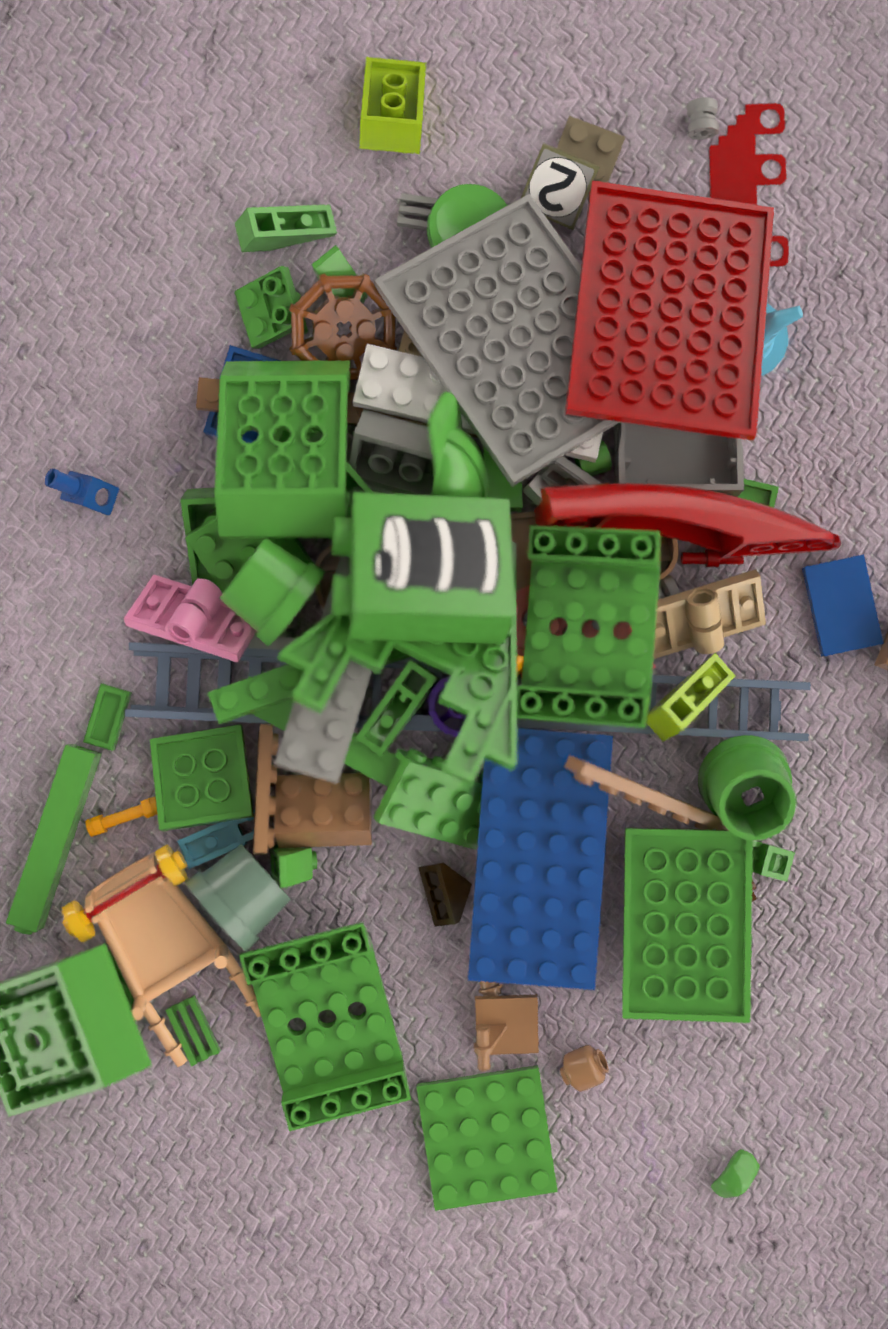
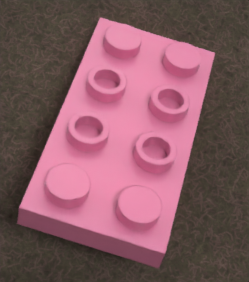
(190, 617)

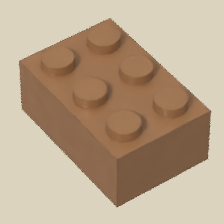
(322, 812)

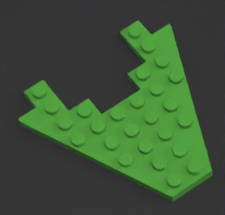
(479, 684)

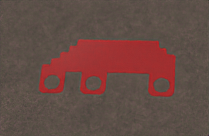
(737, 167)

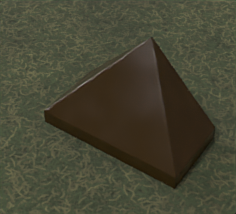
(445, 893)

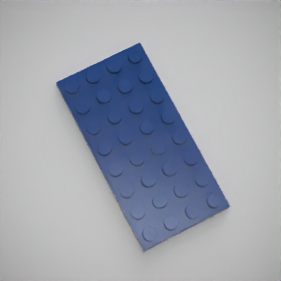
(540, 865)

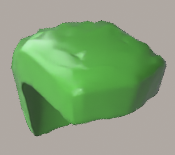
(737, 1175)

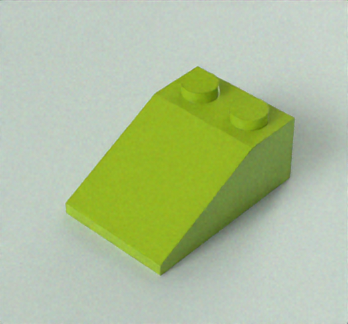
(392, 105)

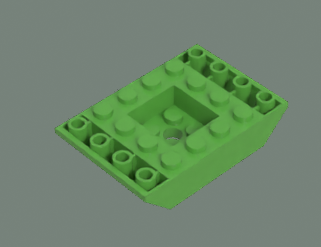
(81, 1027)

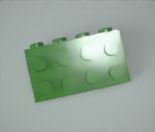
(431, 802)

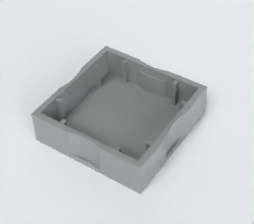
(677, 458)

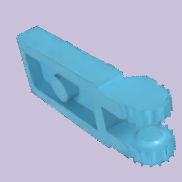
(213, 841)

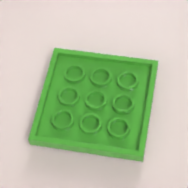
(486, 1137)

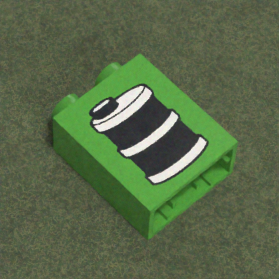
(425, 568)

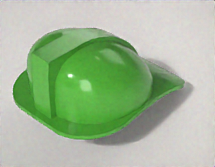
(456, 455)

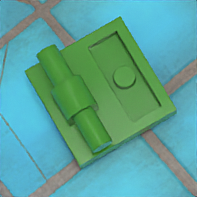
(266, 306)

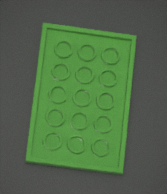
(687, 925)

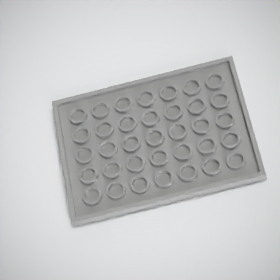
(499, 331)

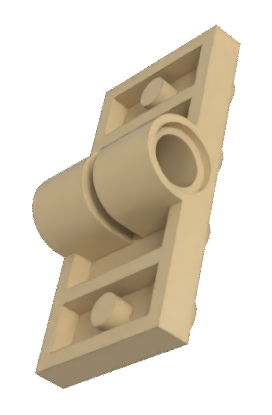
(708, 614)

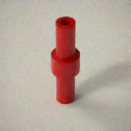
(709, 558)

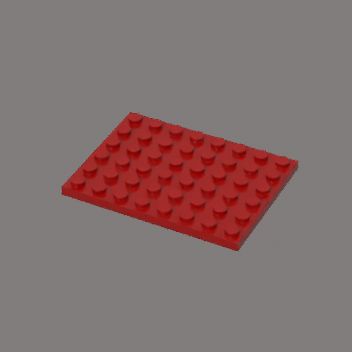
(671, 311)

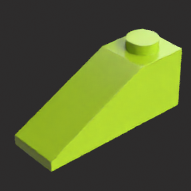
(689, 698)

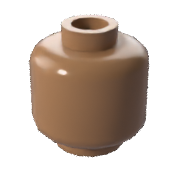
(584, 1068)

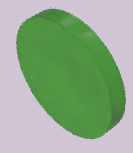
(460, 209)

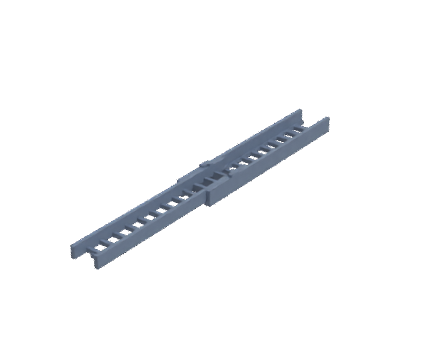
(424, 722)

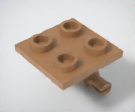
(505, 1026)

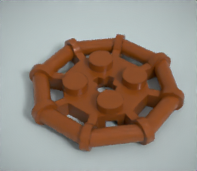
(341, 309)

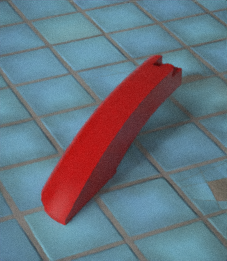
(685, 514)

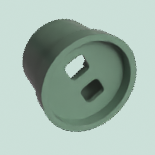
(239, 895)

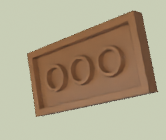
(265, 777)

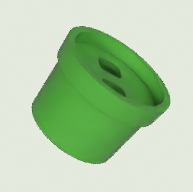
(271, 589)
(740, 766)

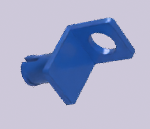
(82, 489)

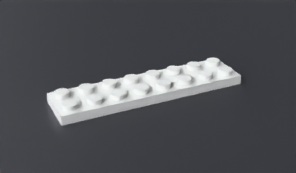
(409, 389)

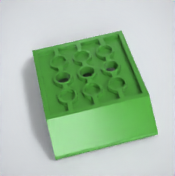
(289, 485)
(579, 579)
(335, 1065)

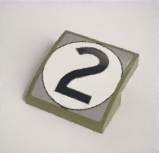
(560, 185)

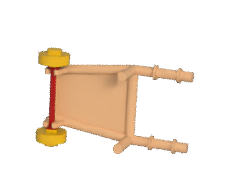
(154, 935)

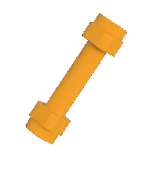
(100, 824)

